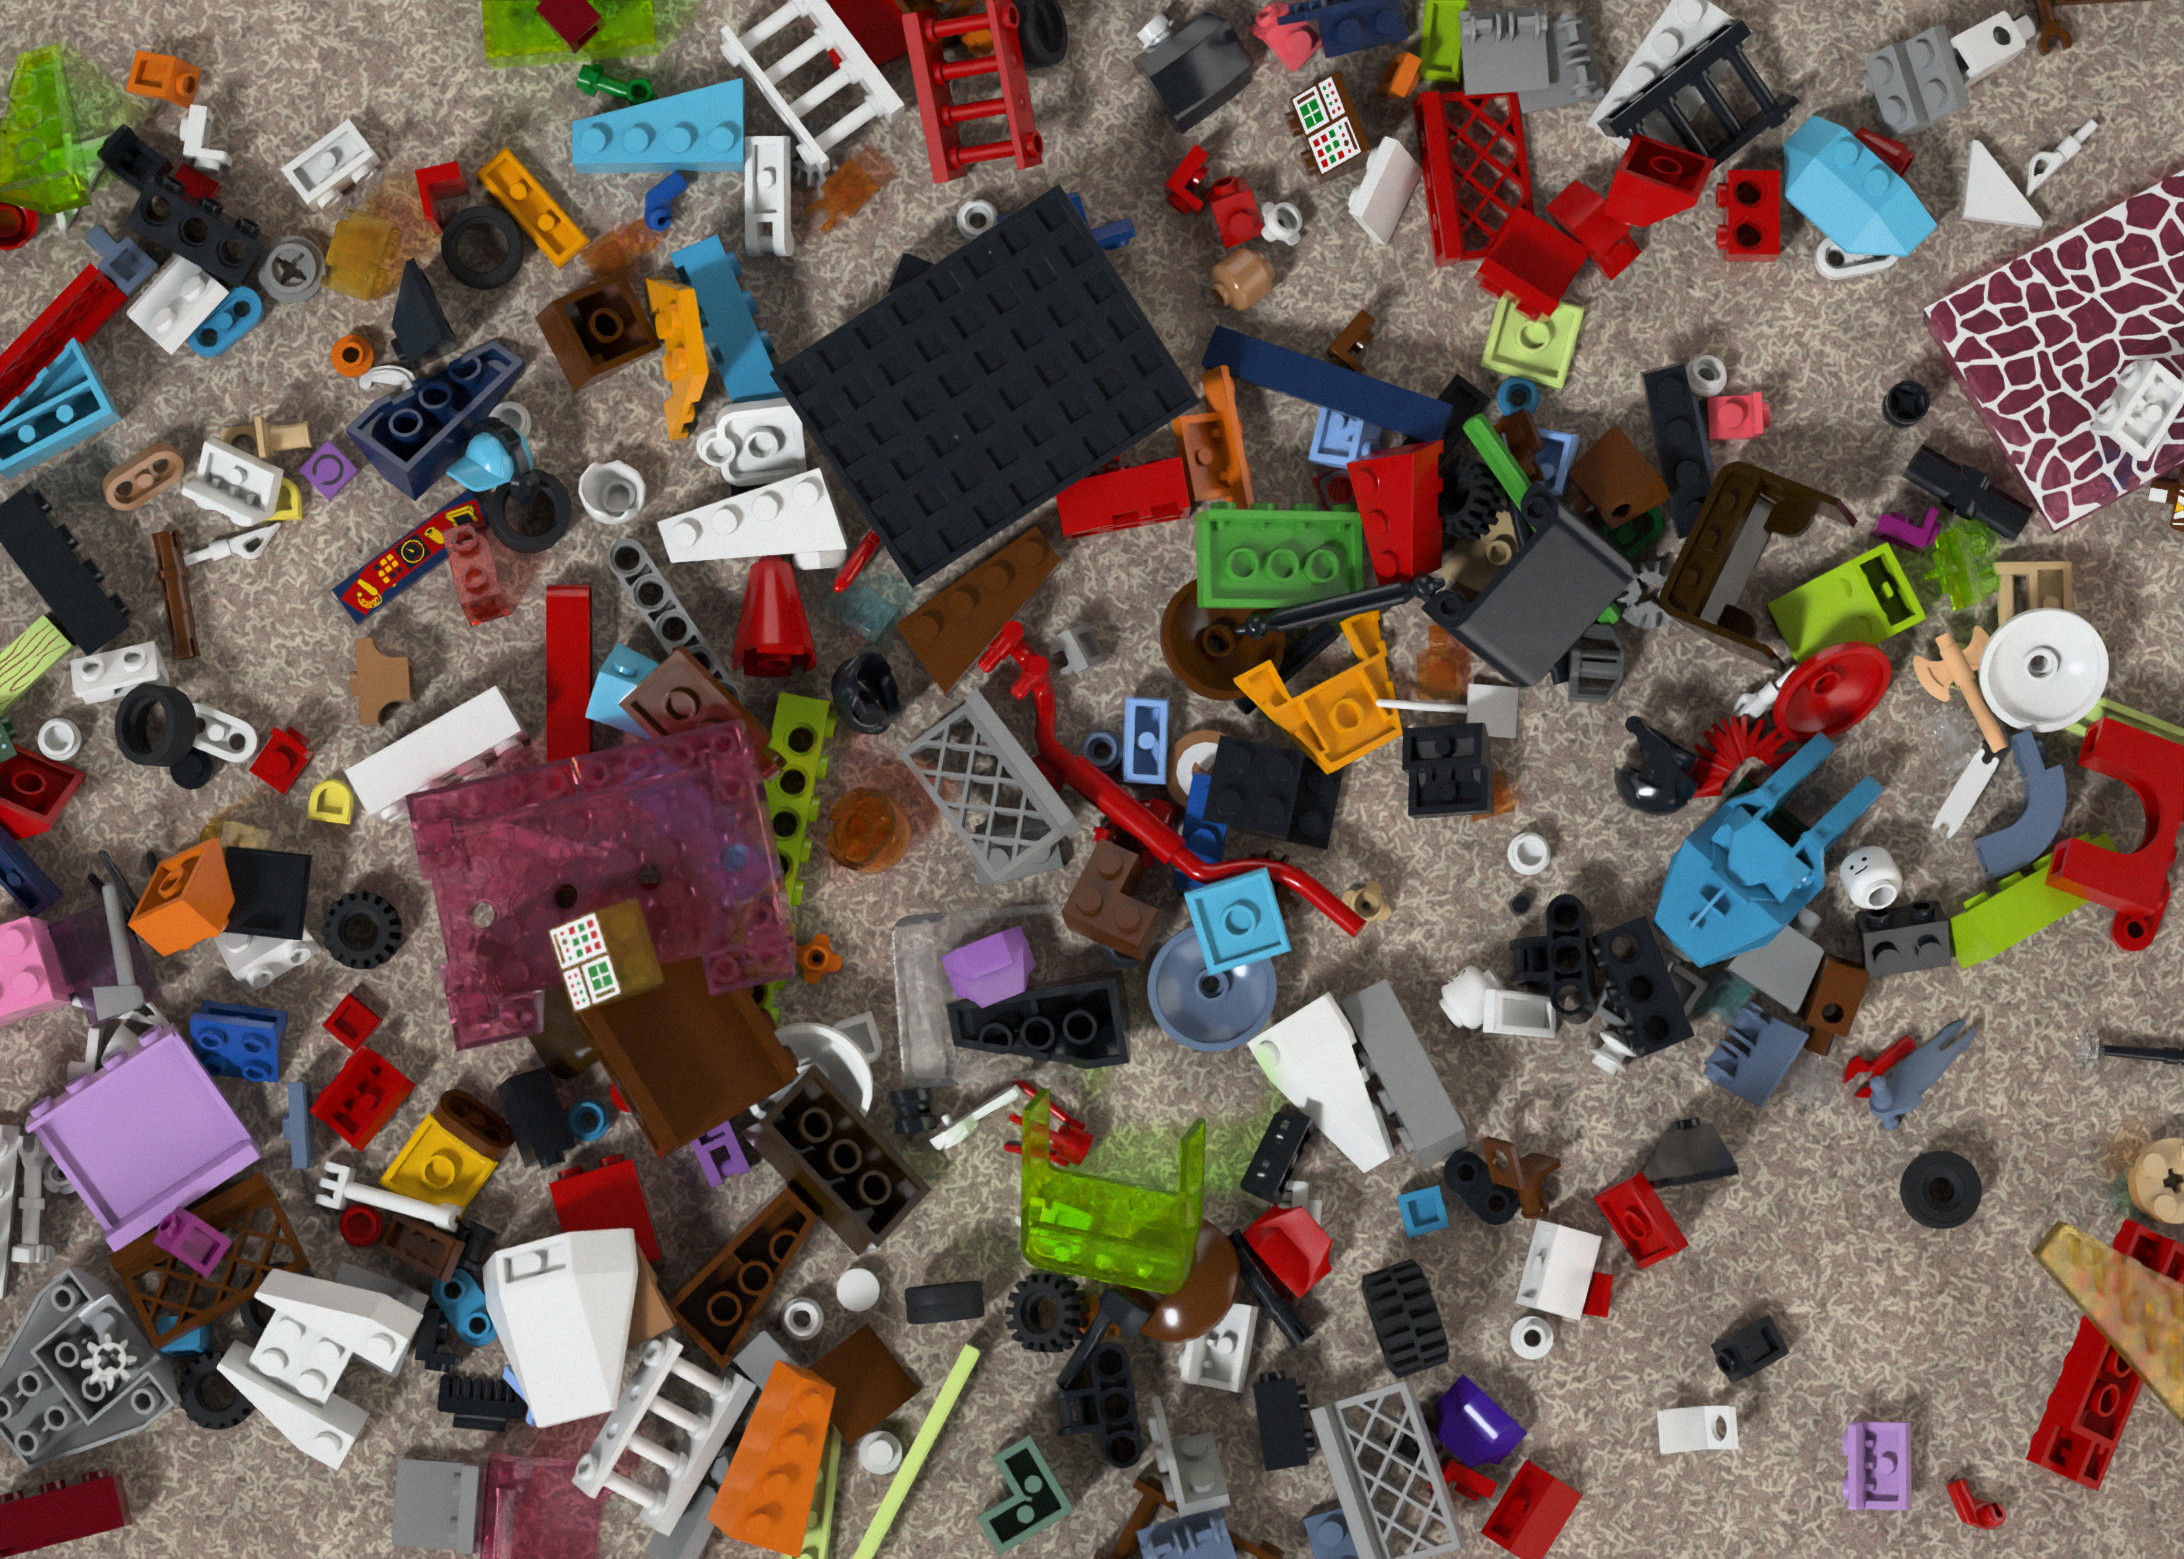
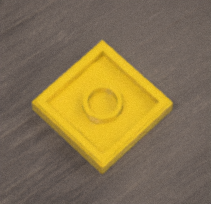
(438, 1168)

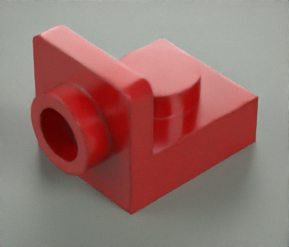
(1188, 173)
(283, 759)
(1469, 1482)

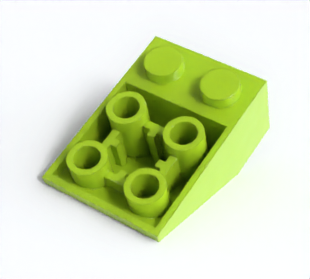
(1853, 602)

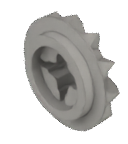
(812, 177)
(290, 250)
(1647, 614)

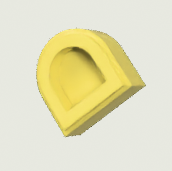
(289, 503)
(331, 802)

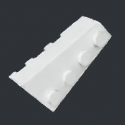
(769, 520)

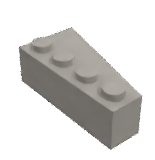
(1405, 1075)

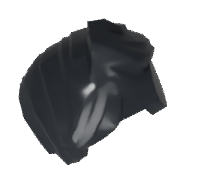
(866, 694)

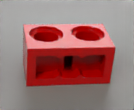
(1760, 217)

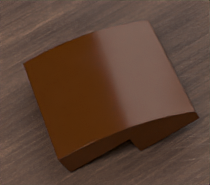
(866, 1383)

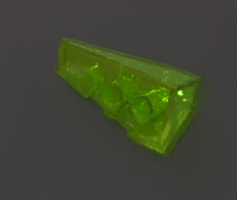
(41, 138)

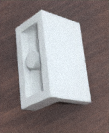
(1558, 1269)

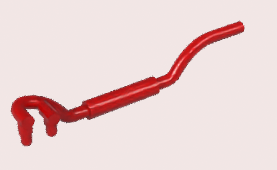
(1127, 810)

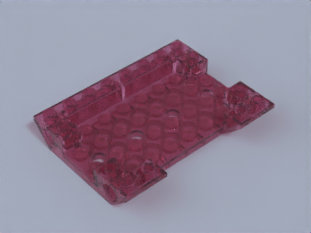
(597, 827)

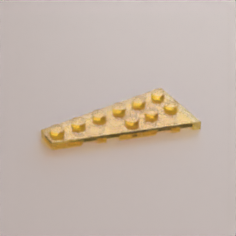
(2128, 1305)

